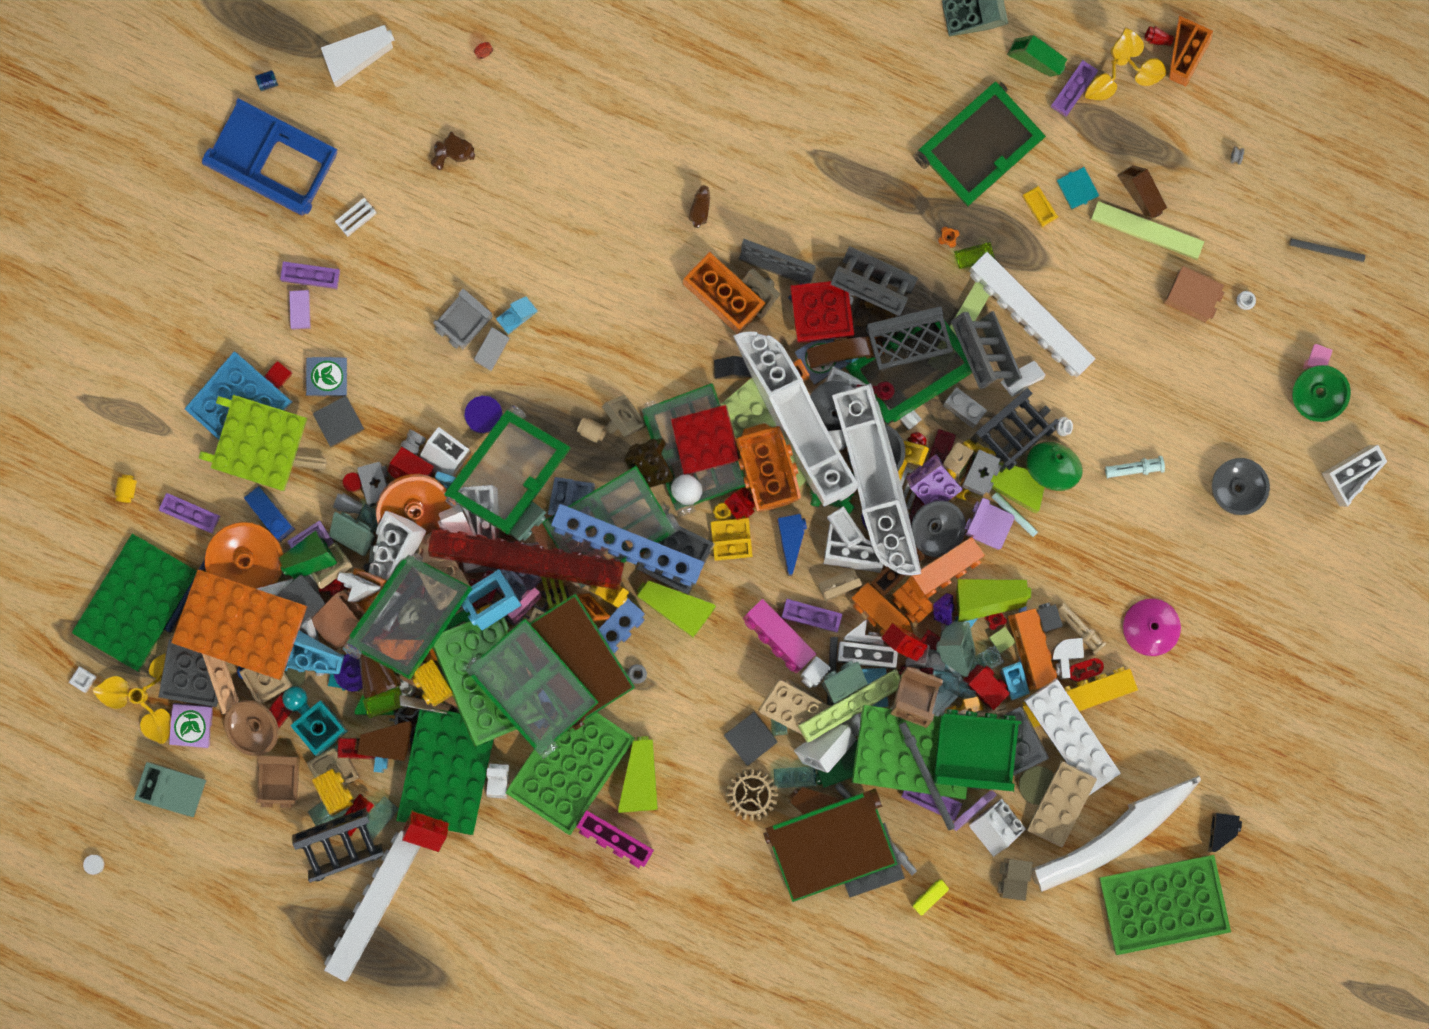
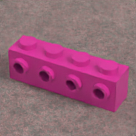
(779, 636)
(614, 838)

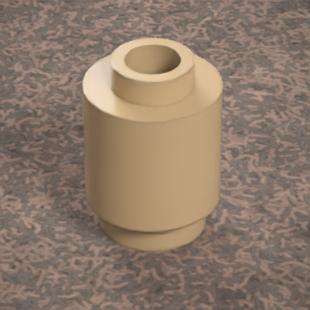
(591, 430)

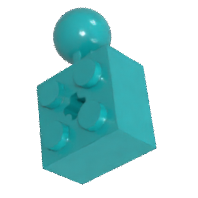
(305, 727)

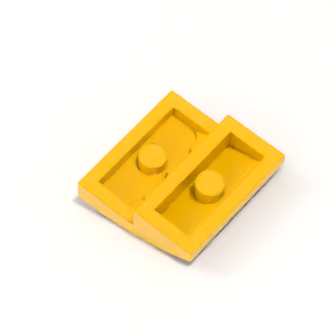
(731, 539)

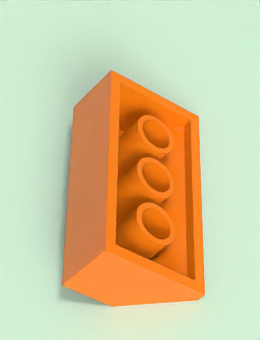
(723, 293)

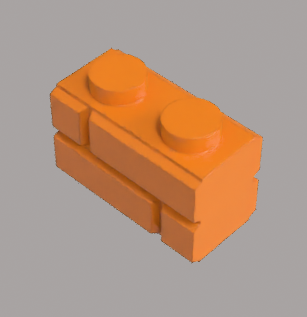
(916, 608)

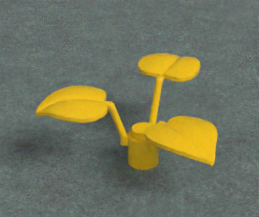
(1126, 46)
(114, 694)

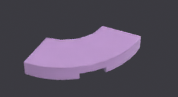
(973, 810)

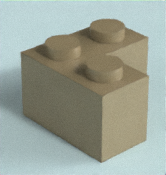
(1014, 879)

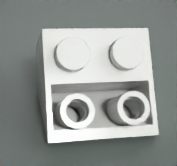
(444, 453)
(997, 827)

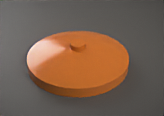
(414, 498)
(244, 555)

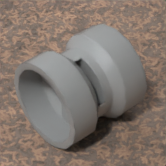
(413, 442)

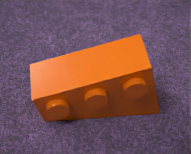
(1188, 50)
(878, 609)

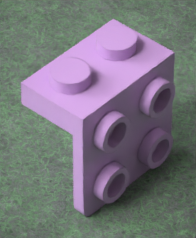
(989, 524)

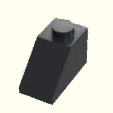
(1223, 830)

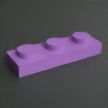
(1074, 88)
(310, 275)
(189, 513)
(812, 615)
(927, 801)

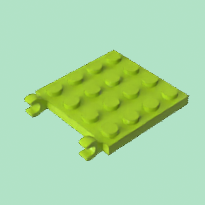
(257, 442)

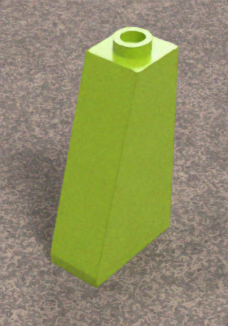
(1018, 487)
(989, 596)
(678, 608)
(639, 786)

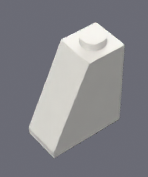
(826, 749)

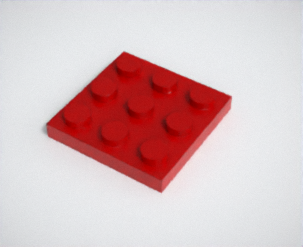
(821, 312)
(705, 440)

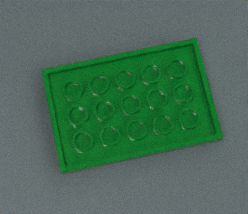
(134, 602)
(444, 772)

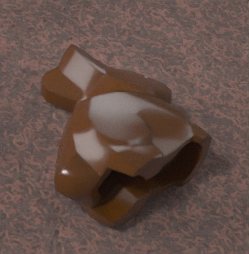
(454, 148)
(700, 206)

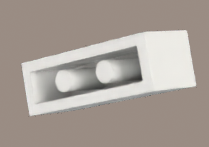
(867, 655)

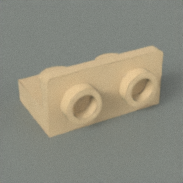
(839, 585)

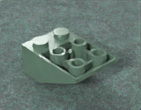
(973, 15)
(532, 517)
(352, 535)
(844, 682)
(170, 789)

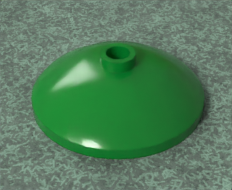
(1327, 404)
(1054, 466)

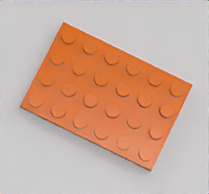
(239, 624)

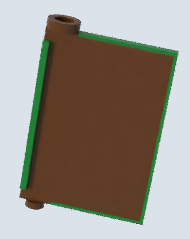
(584, 651)
(831, 845)

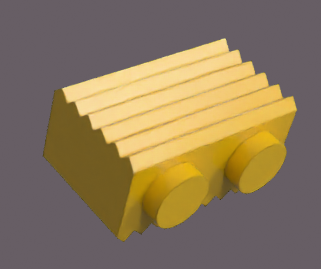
(432, 683)
(332, 791)

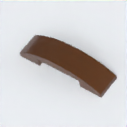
(842, 350)

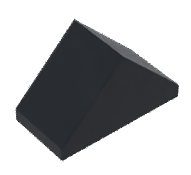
(731, 368)

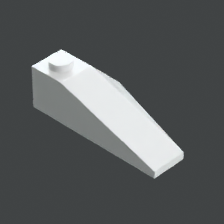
(395, 541)

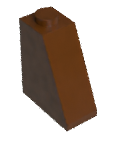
(1143, 190)
(386, 743)
(809, 800)

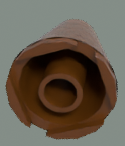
(376, 677)

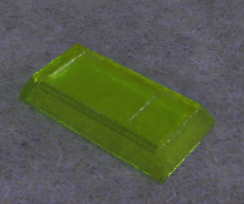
(969, 256)
(383, 702)

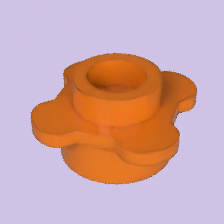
(948, 232)

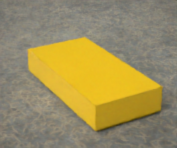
(1040, 206)

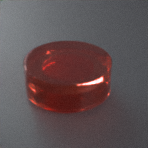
(483, 50)

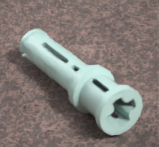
(1145, 467)

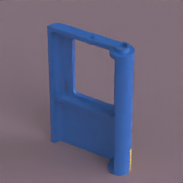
(247, 145)

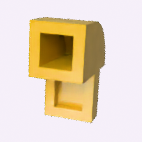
(611, 596)

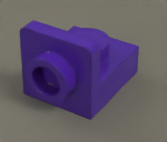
(943, 609)

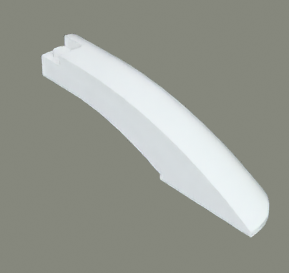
(797, 417)
(877, 479)
(1121, 836)

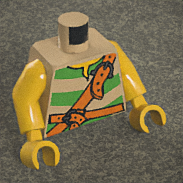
(960, 461)

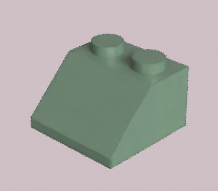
(957, 647)

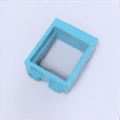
(498, 609)

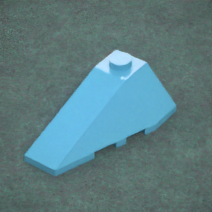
(313, 656)

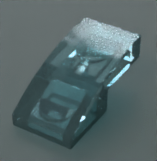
(380, 816)

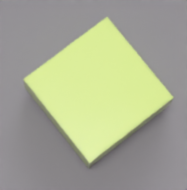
(1002, 640)

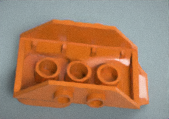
(768, 467)

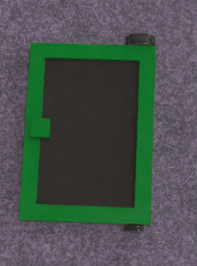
(980, 143)
(915, 381)

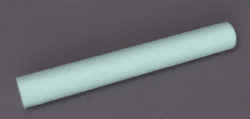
(1018, 518)

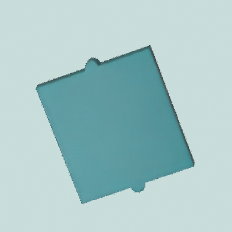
(1077, 188)

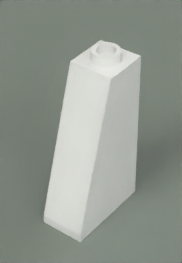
(356, 53)

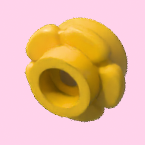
(717, 511)

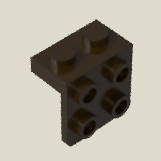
(650, 461)

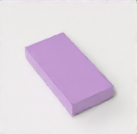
(300, 309)

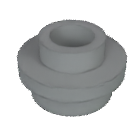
(632, 669)

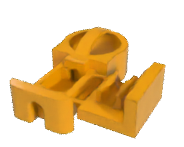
(970, 704)

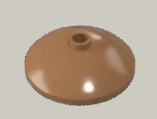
(246, 733)

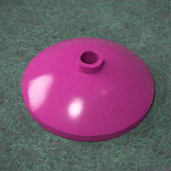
(1138, 628)

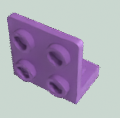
(933, 482)

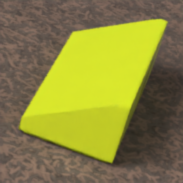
(930, 897)

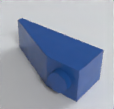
(269, 514)
(791, 534)

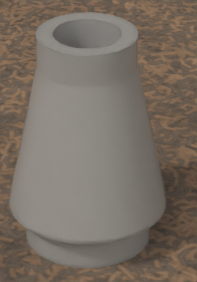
(347, 504)

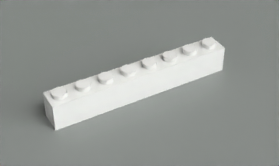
(1031, 314)
(372, 908)

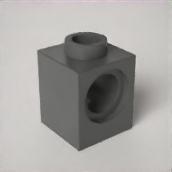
(1049, 617)

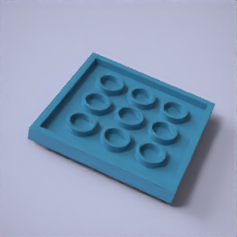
(231, 379)

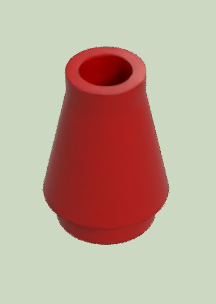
(1158, 37)

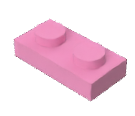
(528, 600)

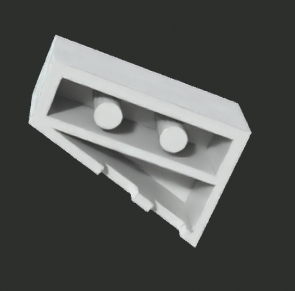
(858, 557)

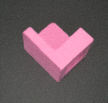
(1319, 356)

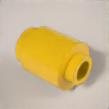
(125, 488)

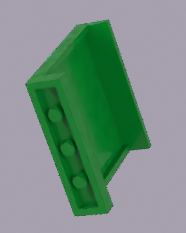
(976, 750)

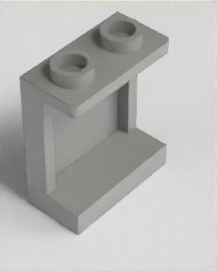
(462, 320)

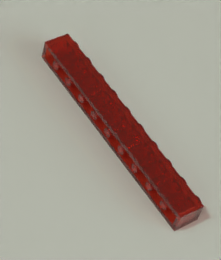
(526, 559)

